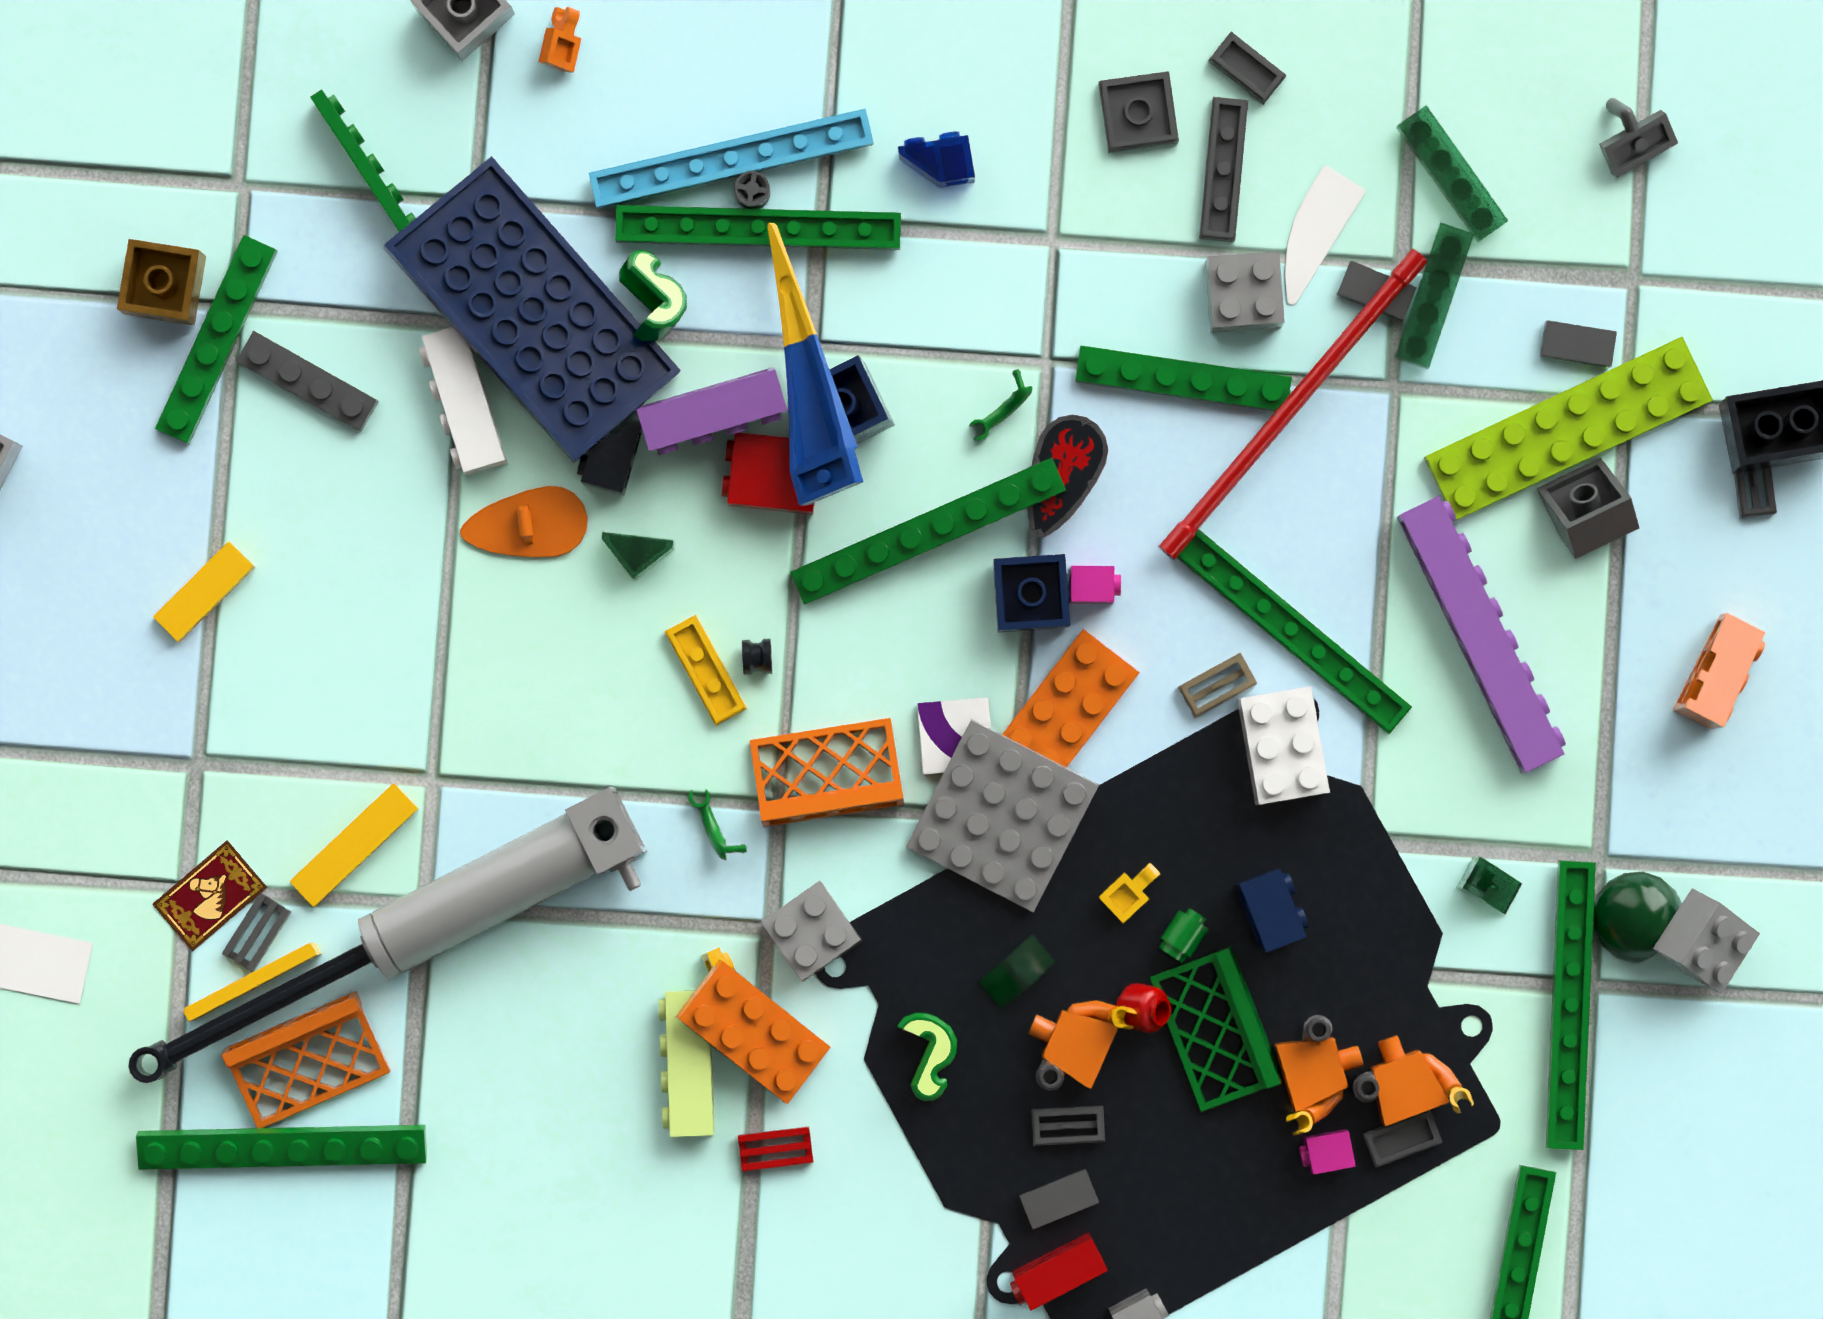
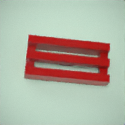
(745, 1152)

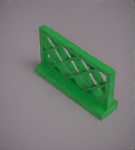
(1246, 1019)

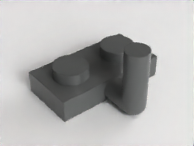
(1638, 141)

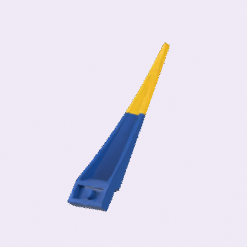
(819, 431)

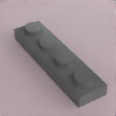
(307, 381)

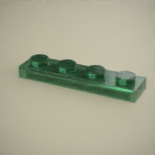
(1452, 173)
(1434, 295)

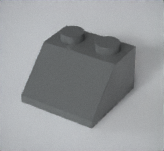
(1589, 507)

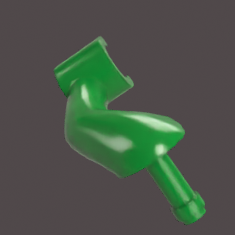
(1006, 408)
(713, 830)

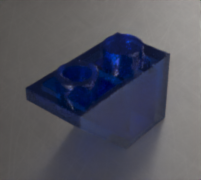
(940, 161)

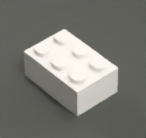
(1283, 745)

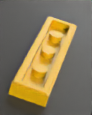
(354, 845)
(251, 981)

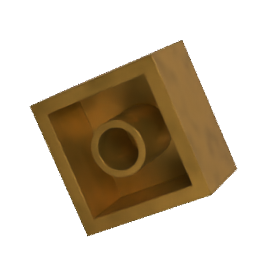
(161, 282)

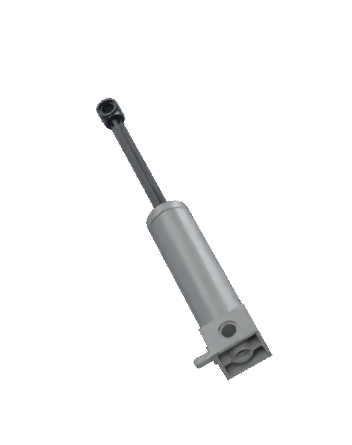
(445, 913)

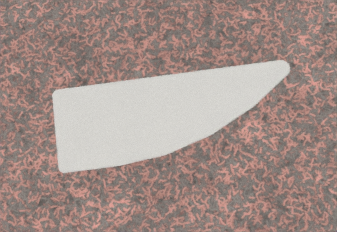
(1317, 226)

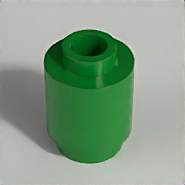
(1183, 935)

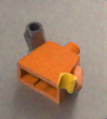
(1077, 1042)
(1315, 1072)
(1408, 1083)

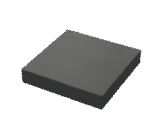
(1138, 111)

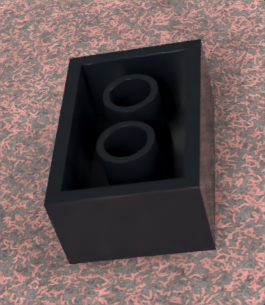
(1773, 426)

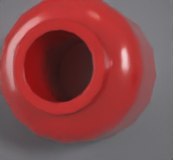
(1150, 1004)

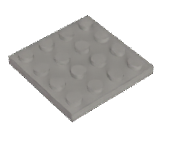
(1002, 815)

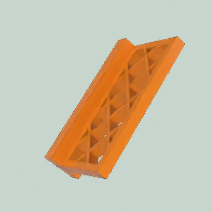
(834, 802)
(292, 1032)

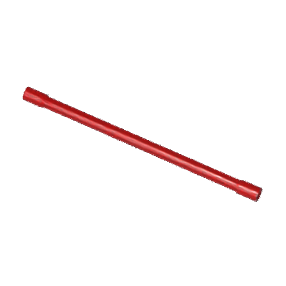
(1399, 279)

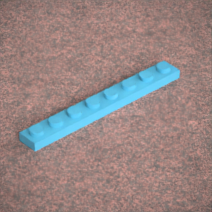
(731, 158)

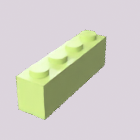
(688, 1074)

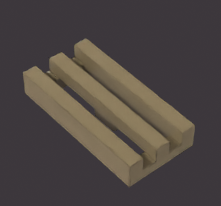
(1190, 699)

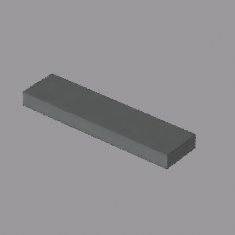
(1223, 169)

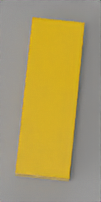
(204, 591)
(705, 670)

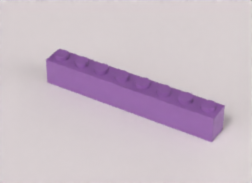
(1481, 634)

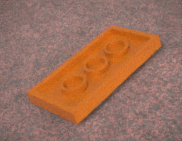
(1072, 700)
(753, 1031)

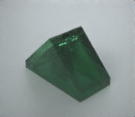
(637, 552)
(1489, 884)
(1017, 971)

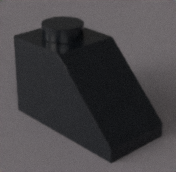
(611, 460)

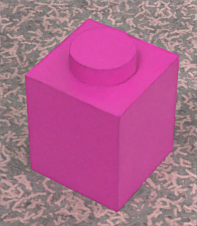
(1094, 584)
(1327, 1152)

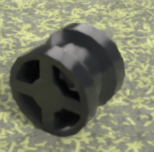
(757, 656)

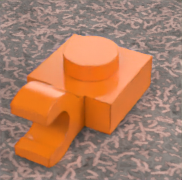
(560, 44)

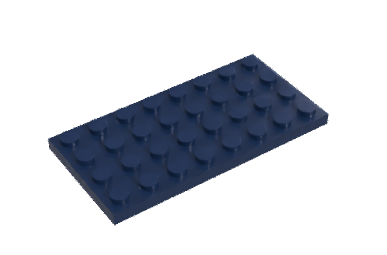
(531, 309)

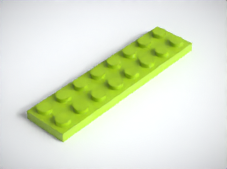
(1568, 428)

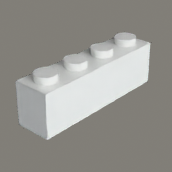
(464, 400)

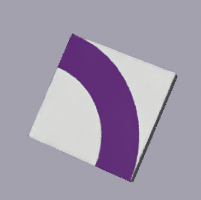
(943, 727)

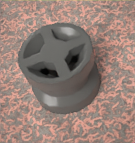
(752, 183)

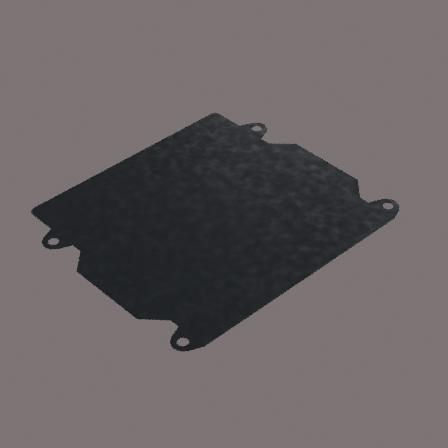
(1177, 1188)

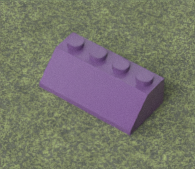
(712, 409)

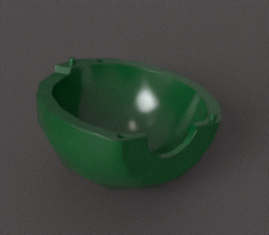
(1634, 914)

